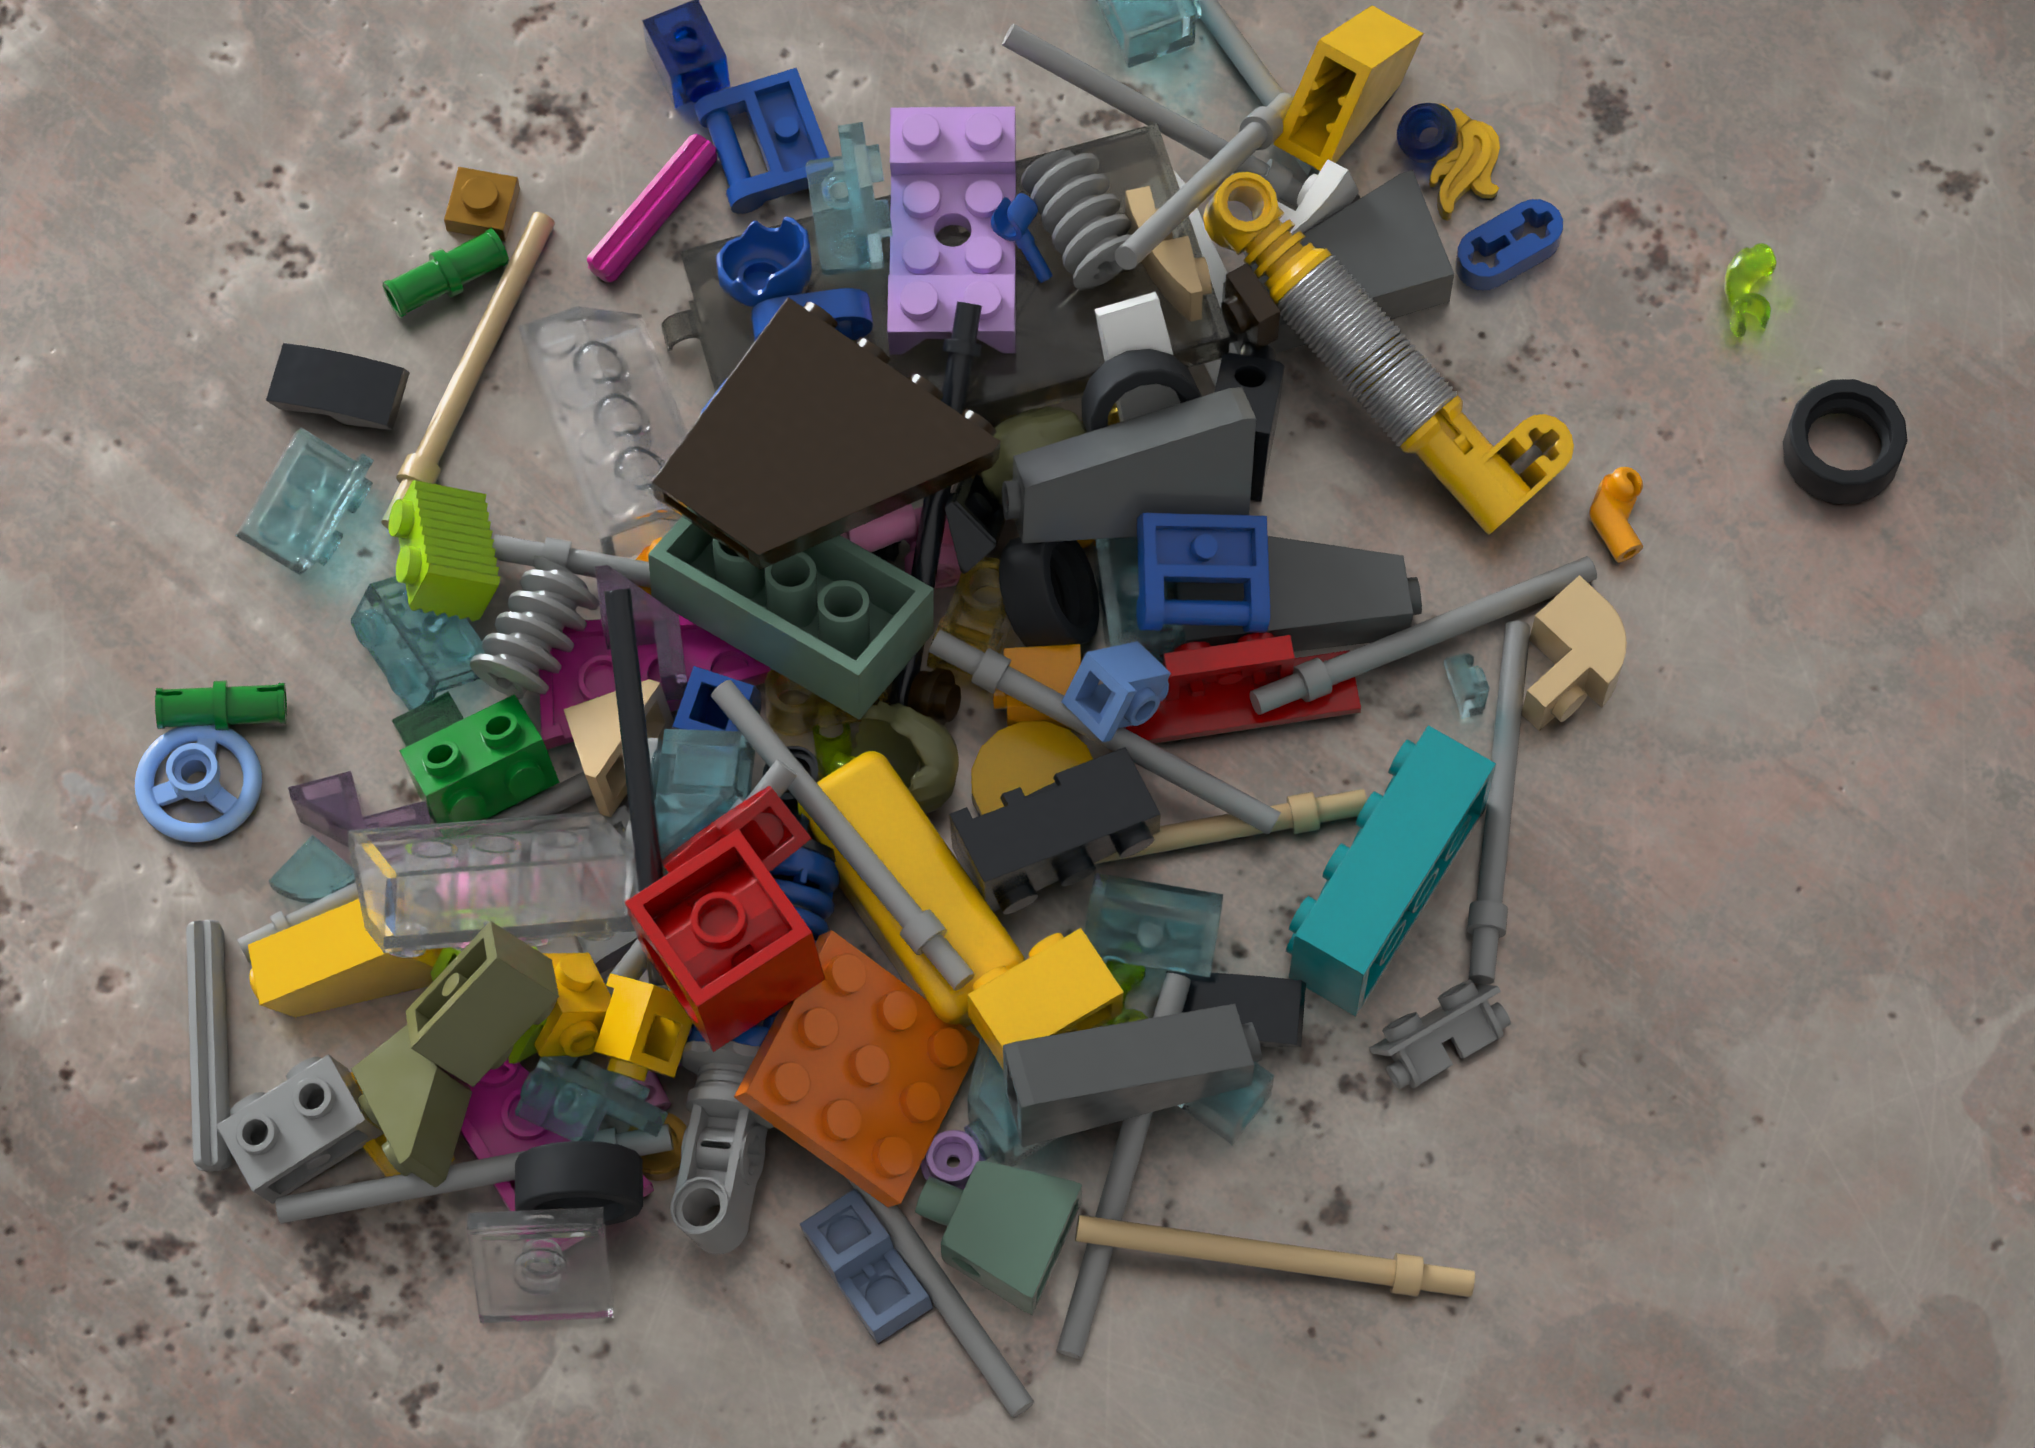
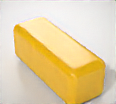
(917, 856)

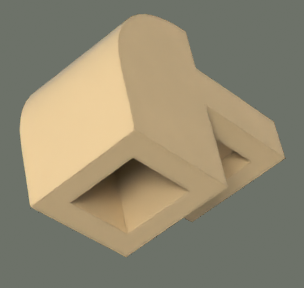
(1588, 651)

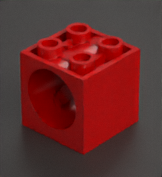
(725, 940)

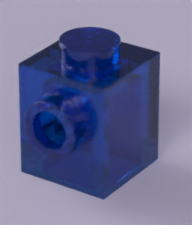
(686, 53)

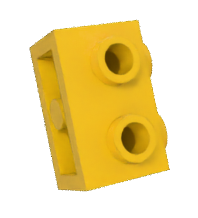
(1049, 994)

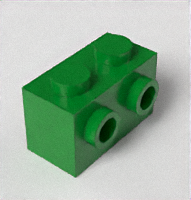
(480, 764)

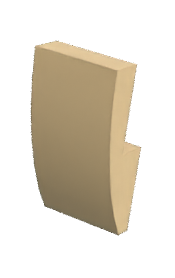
(1172, 263)

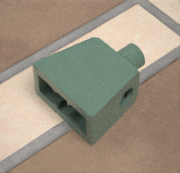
(1004, 1227)

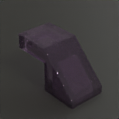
(653, 625)
(335, 806)

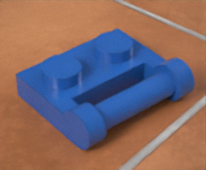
(783, 130)
(1205, 551)

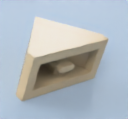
(599, 744)

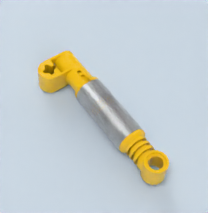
(1373, 355)

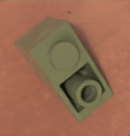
(414, 1106)

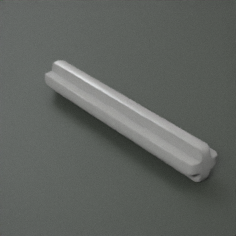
(208, 1043)

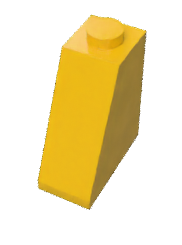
(1347, 85)
(330, 965)

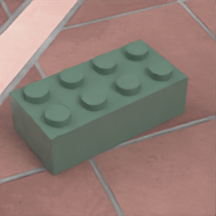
(820, 617)

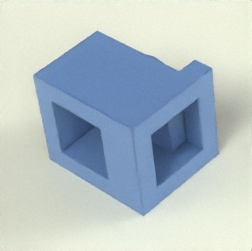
(1130, 691)

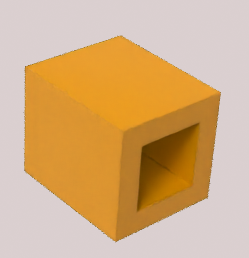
(1049, 665)

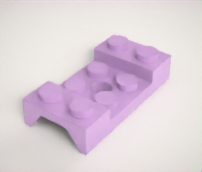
(948, 172)

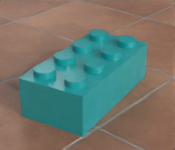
(1390, 869)

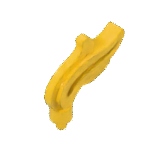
(1467, 165)

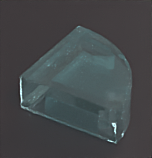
(1467, 684)
(312, 873)

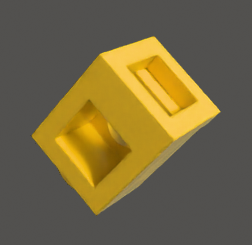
(642, 1029)

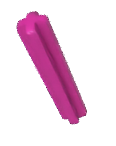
(652, 208)

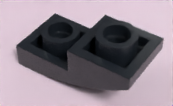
(338, 385)
(1268, 1002)

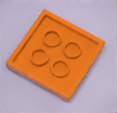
(859, 1072)

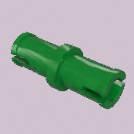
(445, 272)
(221, 705)

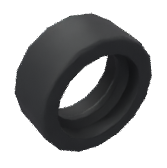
(1128, 372)
(1860, 401)
(1049, 592)
(581, 1177)

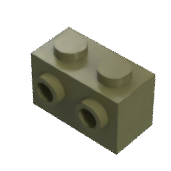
(482, 1004)

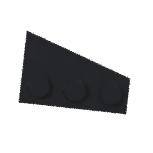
(1055, 831)

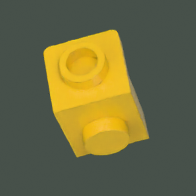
(579, 1010)

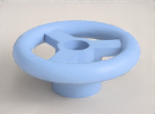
(181, 765)

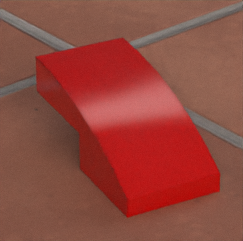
(762, 821)

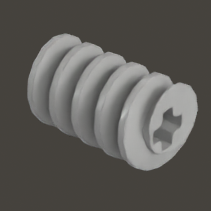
(1078, 214)
(533, 629)

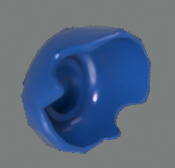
(765, 262)

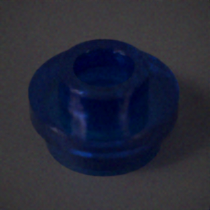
(1416, 121)

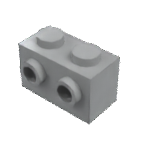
(297, 1127)

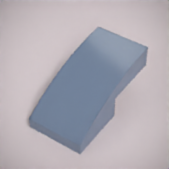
(866, 1265)

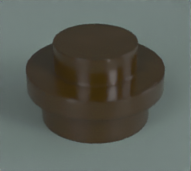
(935, 695)

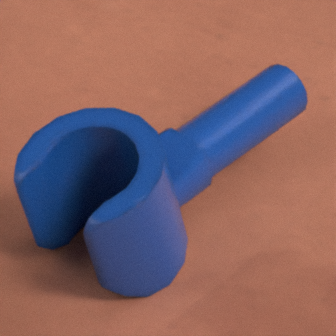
(1012, 223)

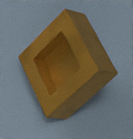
(481, 202)

